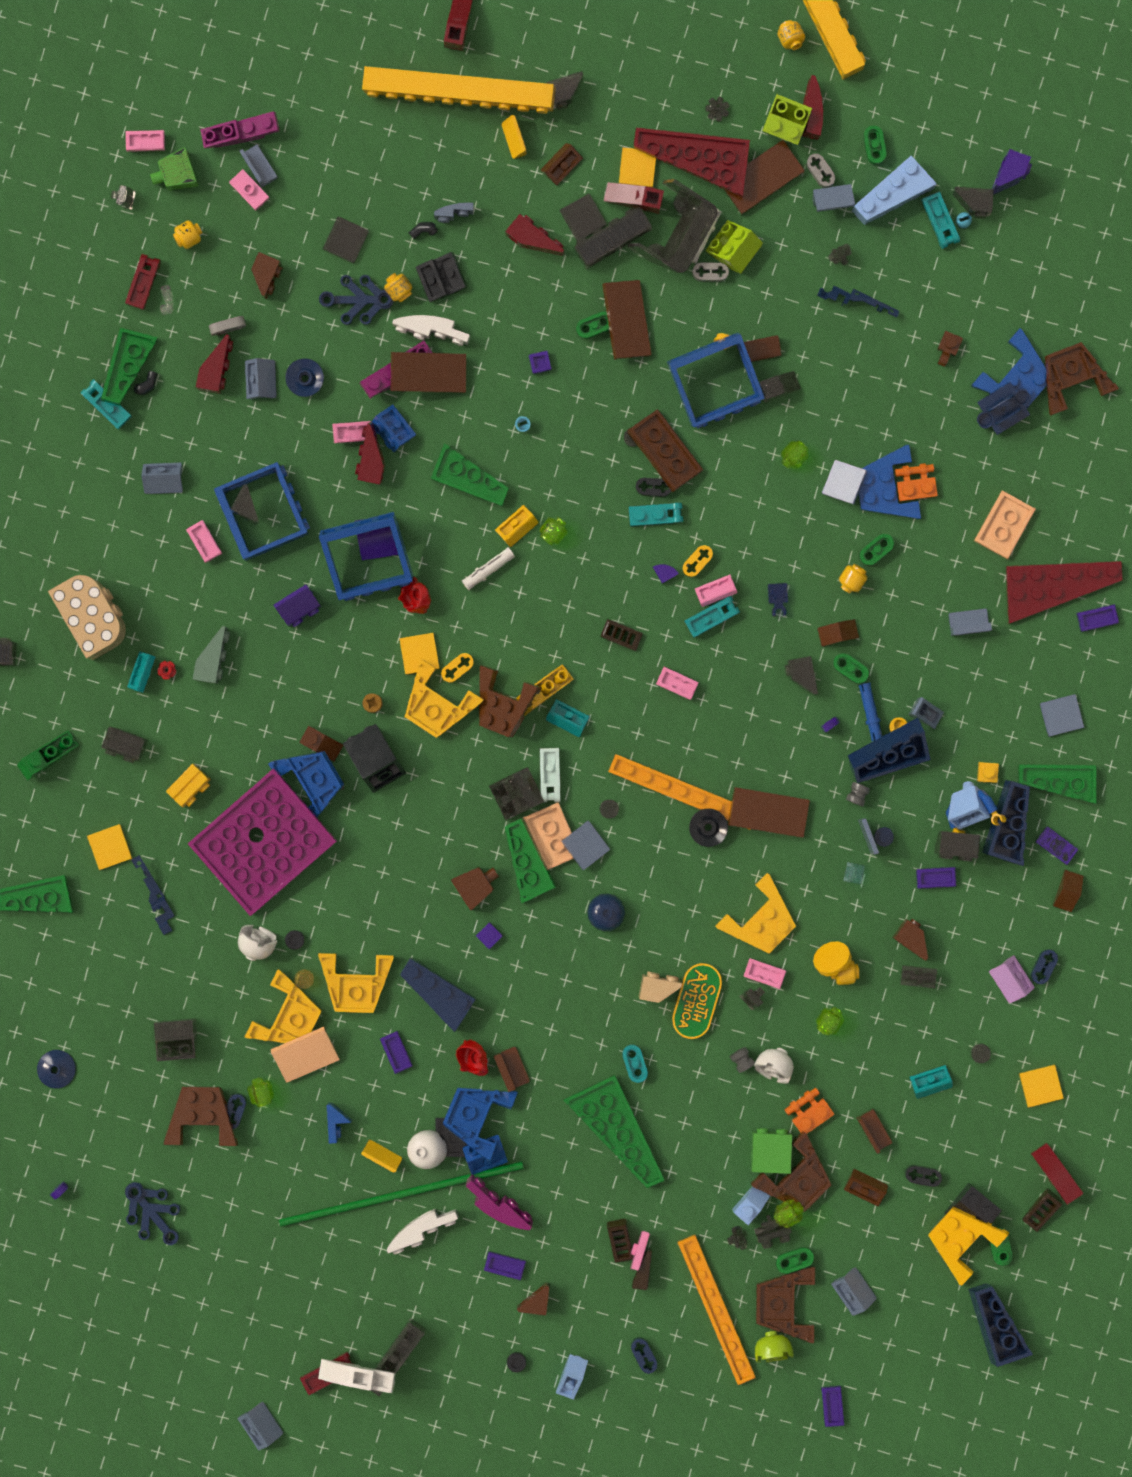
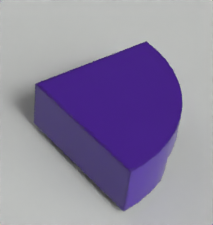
(665, 572)
(830, 724)

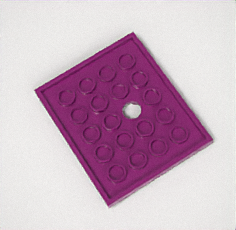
(261, 869)

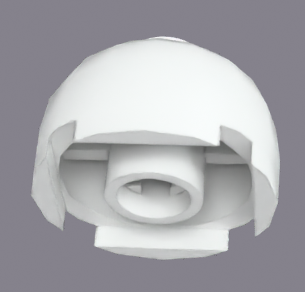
(256, 943)
(775, 1064)
(426, 1149)

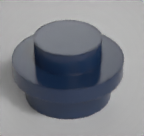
(883, 836)

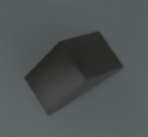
(244, 506)

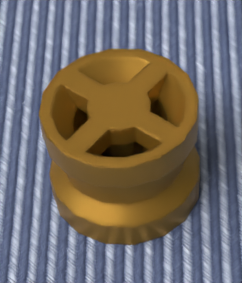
(372, 705)

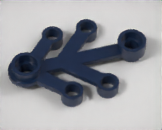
(359, 300)
(150, 1211)

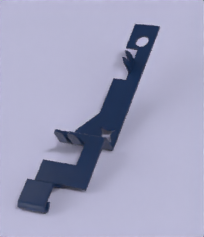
(861, 297)
(153, 899)

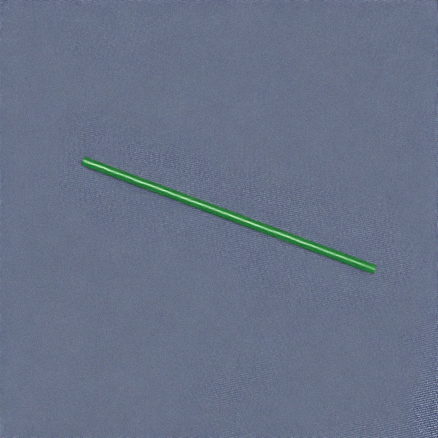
(398, 1194)

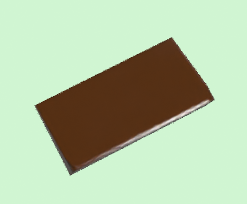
(561, 163)
(763, 348)
(866, 1187)

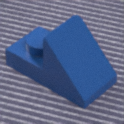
(334, 1117)

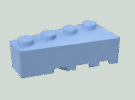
(896, 189)

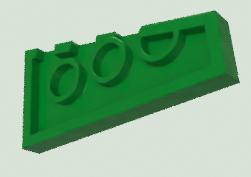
(127, 360)
(461, 474)
(1065, 780)
(529, 866)
(40, 895)

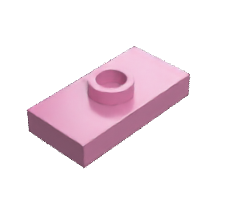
(145, 141)
(249, 190)
(348, 432)
(204, 541)
(716, 590)
(677, 683)
(764, 973)
(638, 1250)

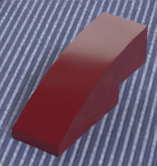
(814, 100)
(1056, 1173)

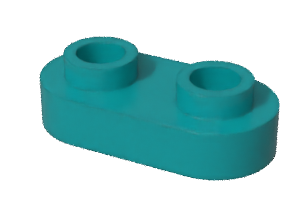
(634, 1063)

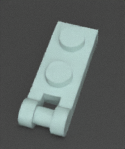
(550, 773)

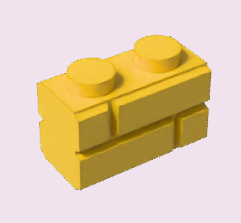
(188, 786)

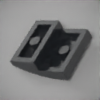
(441, 277)

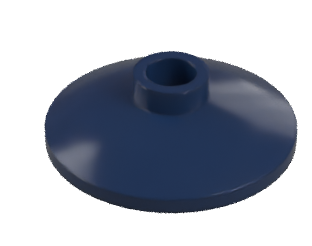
(299, 369)
(65, 1066)

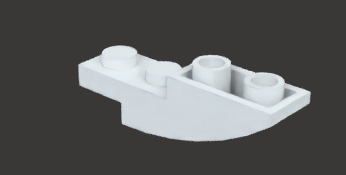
(424, 325)
(413, 1232)
(356, 1376)

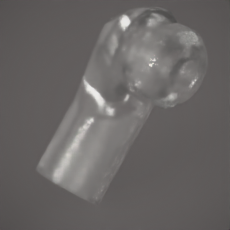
(168, 299)

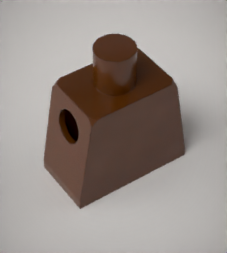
(475, 885)

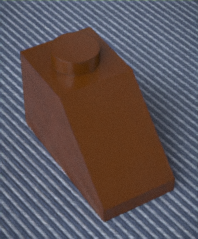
(320, 742)
(912, 938)

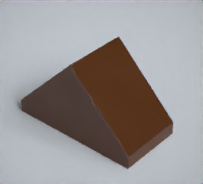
(838, 632)
(1068, 891)
(536, 1302)

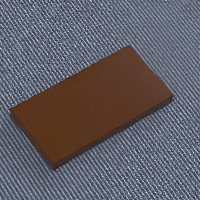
(766, 176)
(626, 319)
(428, 372)
(665, 450)
(768, 812)

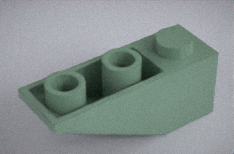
(209, 662)

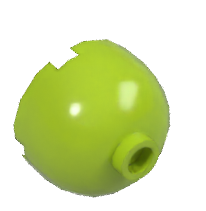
(773, 1348)

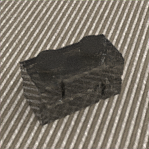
(124, 744)

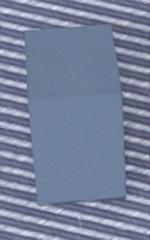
(926, 712)

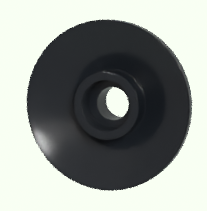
(715, 835)

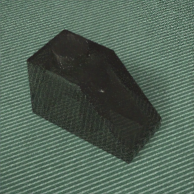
(566, 89)
(975, 200)
(779, 386)
(802, 674)

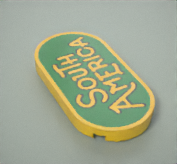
(696, 1001)

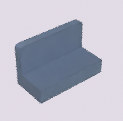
(259, 165)
(833, 198)
(260, 378)
(162, 478)
(969, 622)
(854, 1291)
(260, 1426)

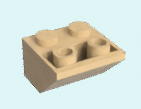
(657, 988)

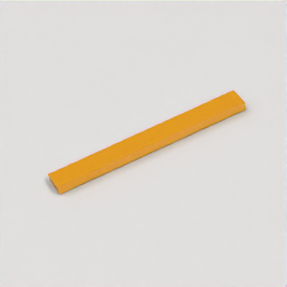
(669, 786)
(716, 1309)

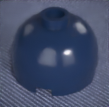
(606, 912)

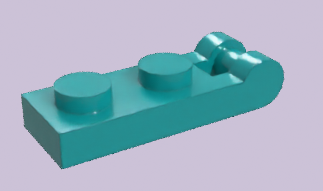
(940, 219)
(114, 413)
(655, 514)
(711, 617)

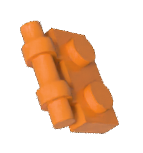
(916, 489)
(811, 1117)

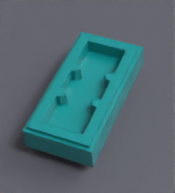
(141, 672)

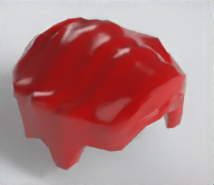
(415, 597)
(472, 1058)

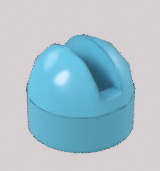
(964, 224)
(524, 427)

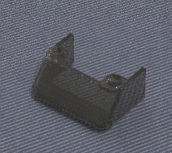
(688, 234)

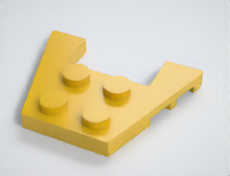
(432, 710)
(767, 925)
(355, 991)
(295, 1017)
(956, 1234)

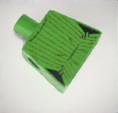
(175, 171)

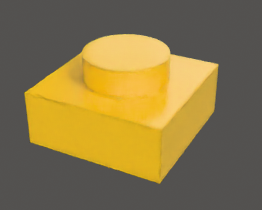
(987, 772)

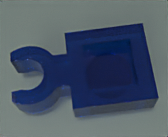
(777, 595)

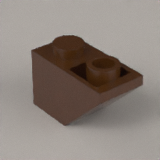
(265, 272)

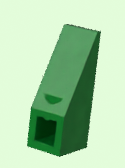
(47, 755)

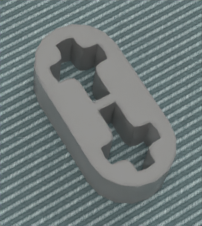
(816, 173)
(710, 277)
(227, 325)

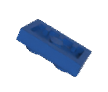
(393, 428)
(478, 1163)

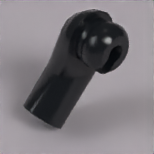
(423, 227)
(146, 386)

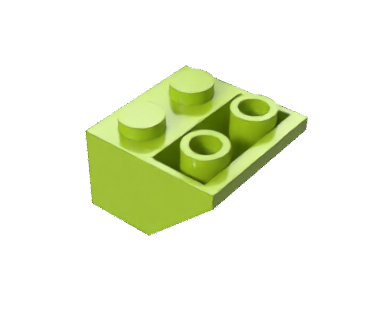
(787, 119)
(734, 246)

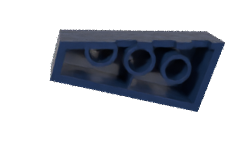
(891, 752)
(1008, 839)
(440, 994)
(997, 1327)

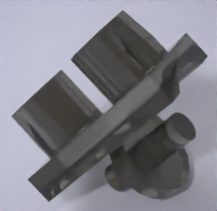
(918, 976)
(771, 1230)

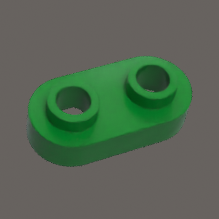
(874, 146)
(593, 324)
(876, 550)
(850, 668)
(1004, 1247)
(795, 1262)

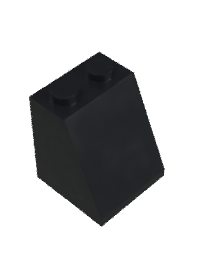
(374, 758)

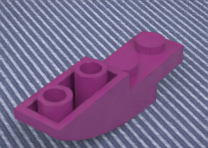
(240, 131)
(381, 379)
(502, 1210)

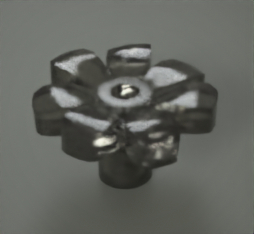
(717, 109)
(839, 254)
(738, 1238)

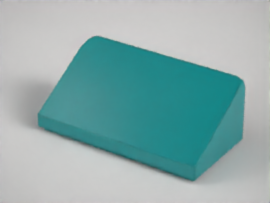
(567, 718)
(931, 1082)

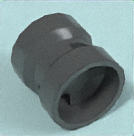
(858, 794)
(742, 1059)

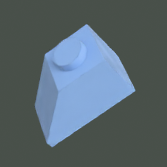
(750, 1204)
(572, 1376)

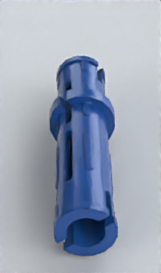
(870, 711)

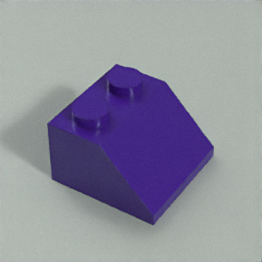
(1012, 169)
(377, 543)
(297, 606)

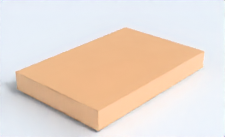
(1004, 525)
(548, 830)
(305, 1054)

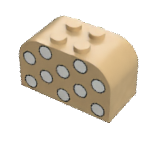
(89, 615)

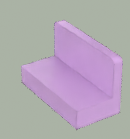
(1012, 980)

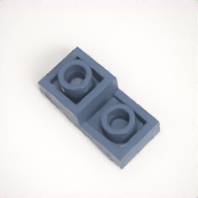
(446, 213)

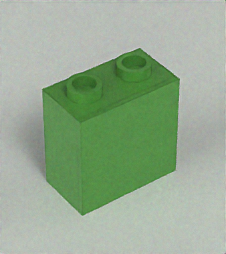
(771, 1151)

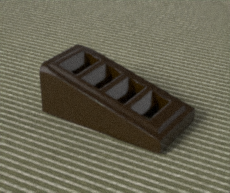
(604, 635)
(1047, 1194)
(618, 1228)
(642, 1275)

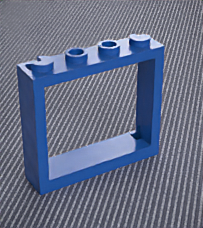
(734, 407)
(233, 524)
(361, 527)

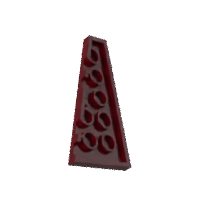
(710, 158)
(1045, 586)

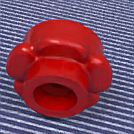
(171, 670)

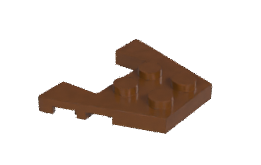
(1070, 368)
(501, 711)
(201, 1107)
(806, 1179)
(776, 1303)

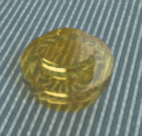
(304, 978)

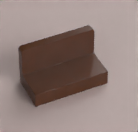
(511, 1068)
(874, 1130)

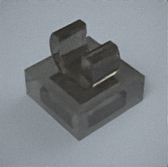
(124, 197)
(752, 998)

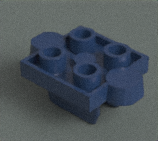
(1003, 408)

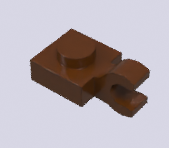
(949, 346)

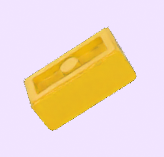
(514, 137)
(516, 526)
(381, 1156)

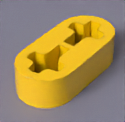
(694, 557)
(454, 664)

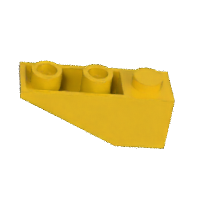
(550, 685)

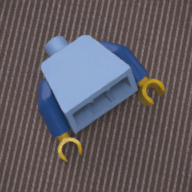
(970, 807)

